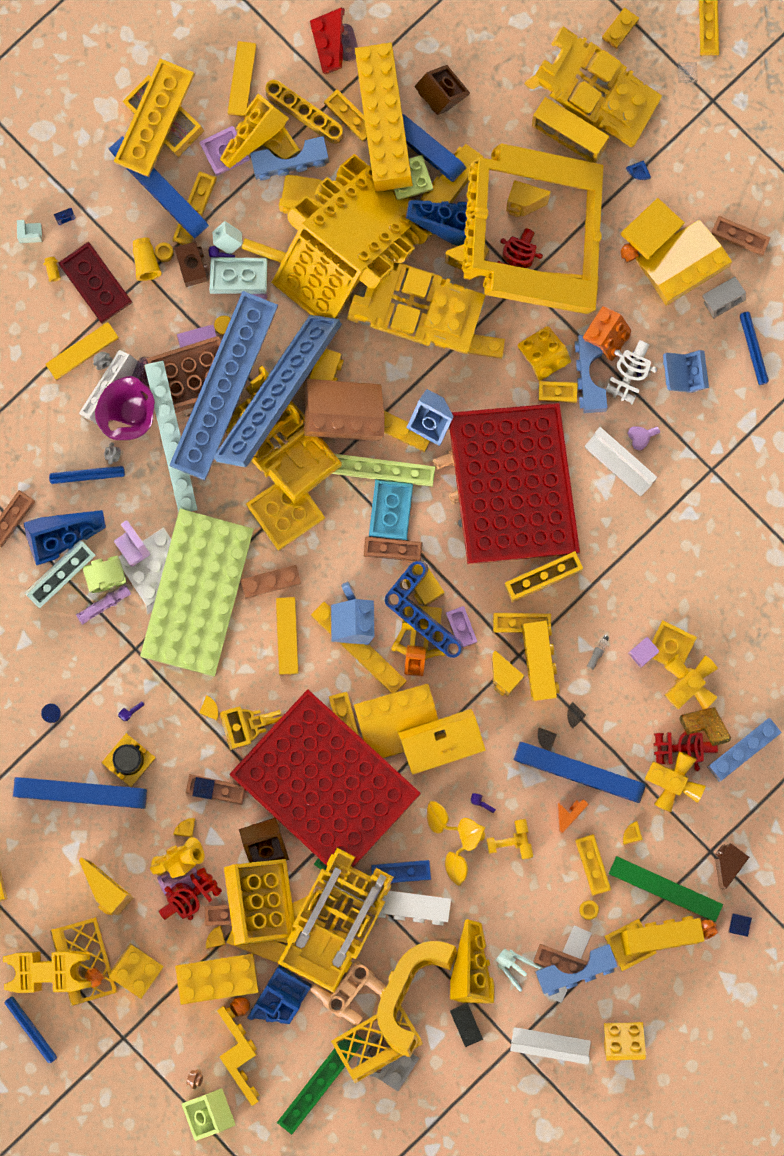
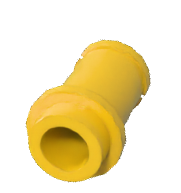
(52, 269)

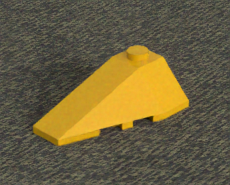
(260, 125)
(470, 973)

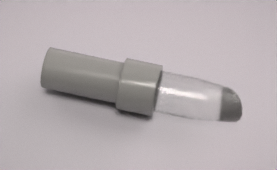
(598, 652)

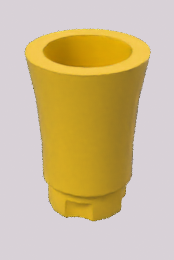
(145, 260)

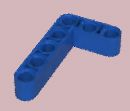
(419, 614)

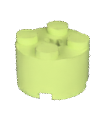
(104, 575)

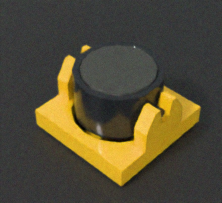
(128, 759)

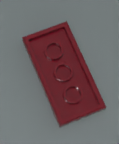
(95, 282)

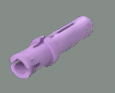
(111, 599)

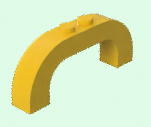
(400, 979)

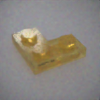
(708, 721)

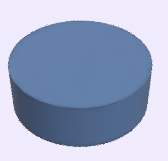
(348, 591)

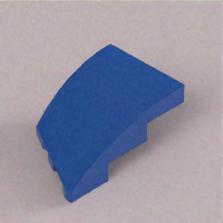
(280, 997)

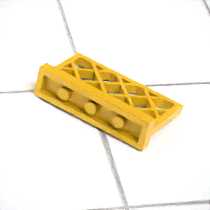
(61, 945)
(381, 1059)

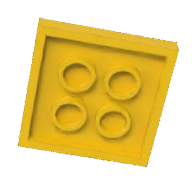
(283, 518)

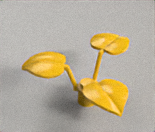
(470, 833)

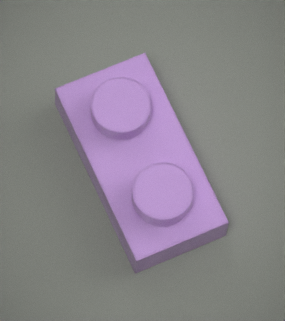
(461, 626)

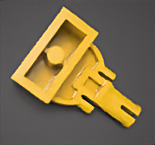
(242, 726)

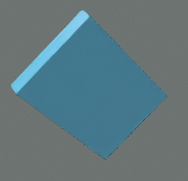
(391, 510)

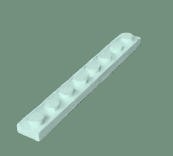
(169, 433)

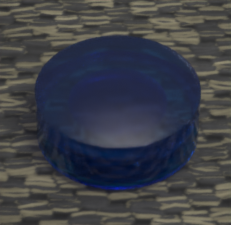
(51, 713)

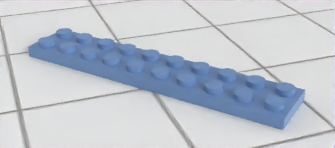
(223, 385)
(277, 391)

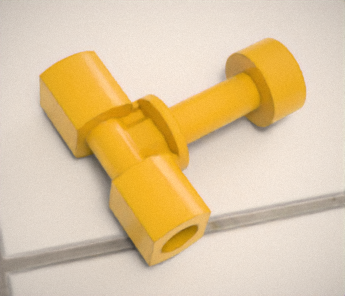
(519, 840)

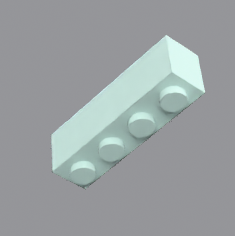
(59, 574)

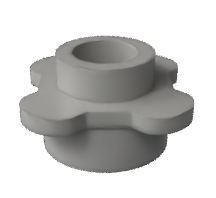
(102, 360)
(112, 453)

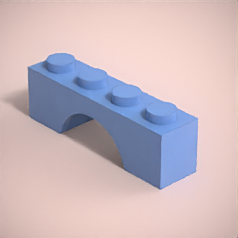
(267, 165)
(593, 397)
(744, 749)
(600, 961)

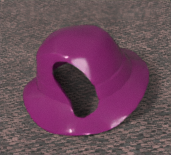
(126, 404)

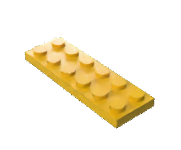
(154, 117)

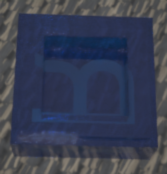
(64, 216)
(203, 788)
(739, 925)

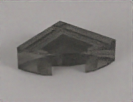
(574, 715)
(546, 738)

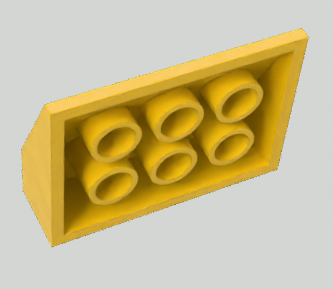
(685, 262)
(388, 715)
(107, 892)
(259, 901)

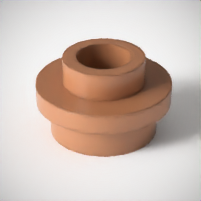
(194, 1079)

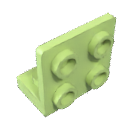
(420, 179)

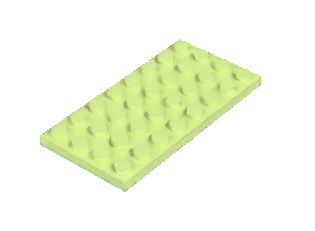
(196, 592)

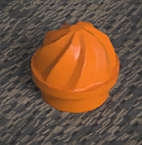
(629, 253)
(709, 929)
(94, 976)
(240, 1006)

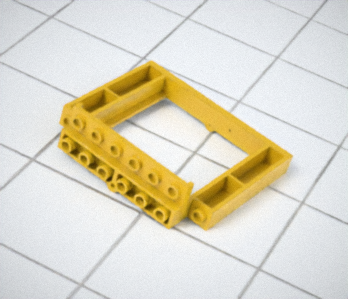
(523, 283)

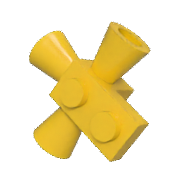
(690, 682)
(674, 781)
(179, 859)

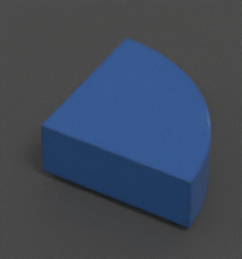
(639, 171)

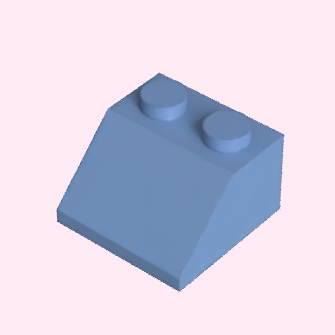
(431, 417)
(352, 622)

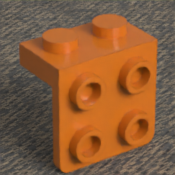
(608, 332)

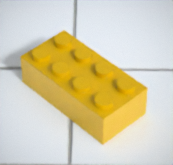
(539, 660)
(217, 979)

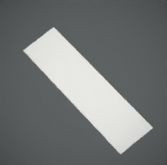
(575, 947)

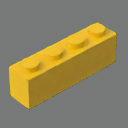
(444, 188)
(543, 577)
(663, 936)

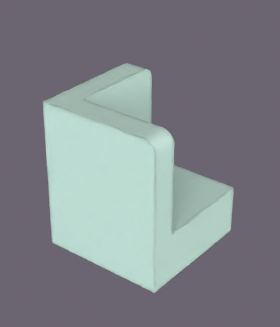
(29, 232)
(227, 238)

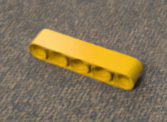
(300, 103)

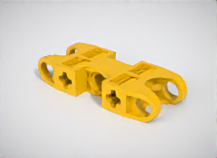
(32, 971)

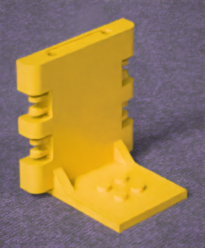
(345, 239)

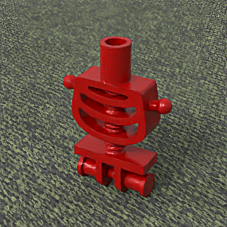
(520, 250)
(702, 747)
(176, 904)

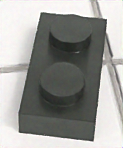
(466, 1025)

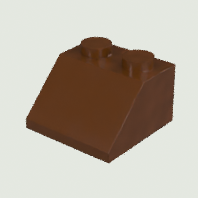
(441, 89)
(263, 841)
(729, 863)

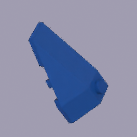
(442, 219)
(57, 533)

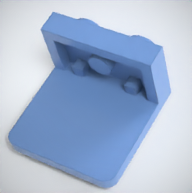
(686, 371)

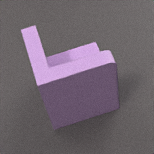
(643, 652)

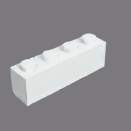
(416, 907)

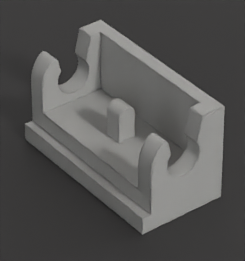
(724, 297)

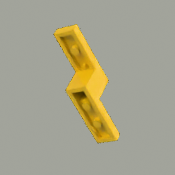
(239, 1055)

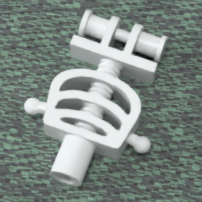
(638, 355)

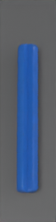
(754, 348)
(88, 474)
(30, 1030)

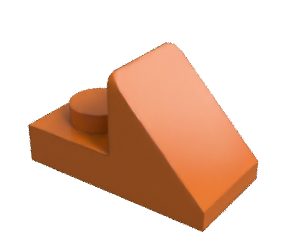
(415, 660)
(566, 818)

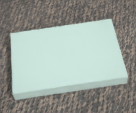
(238, 275)

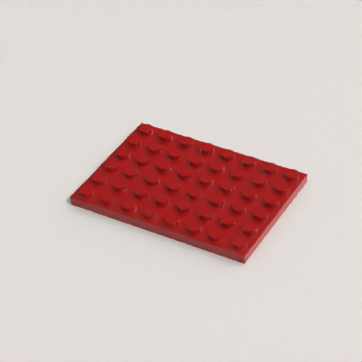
(513, 483)
(324, 781)

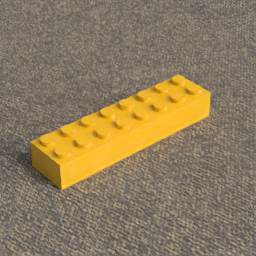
(383, 117)

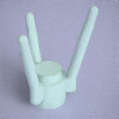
(506, 959)

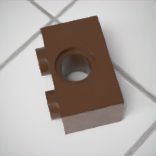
(187, 253)

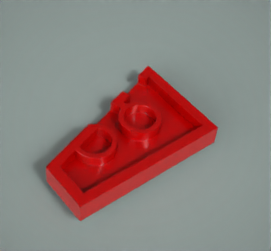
(328, 39)

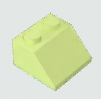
(208, 1114)

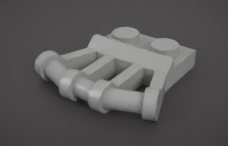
(395, 1072)

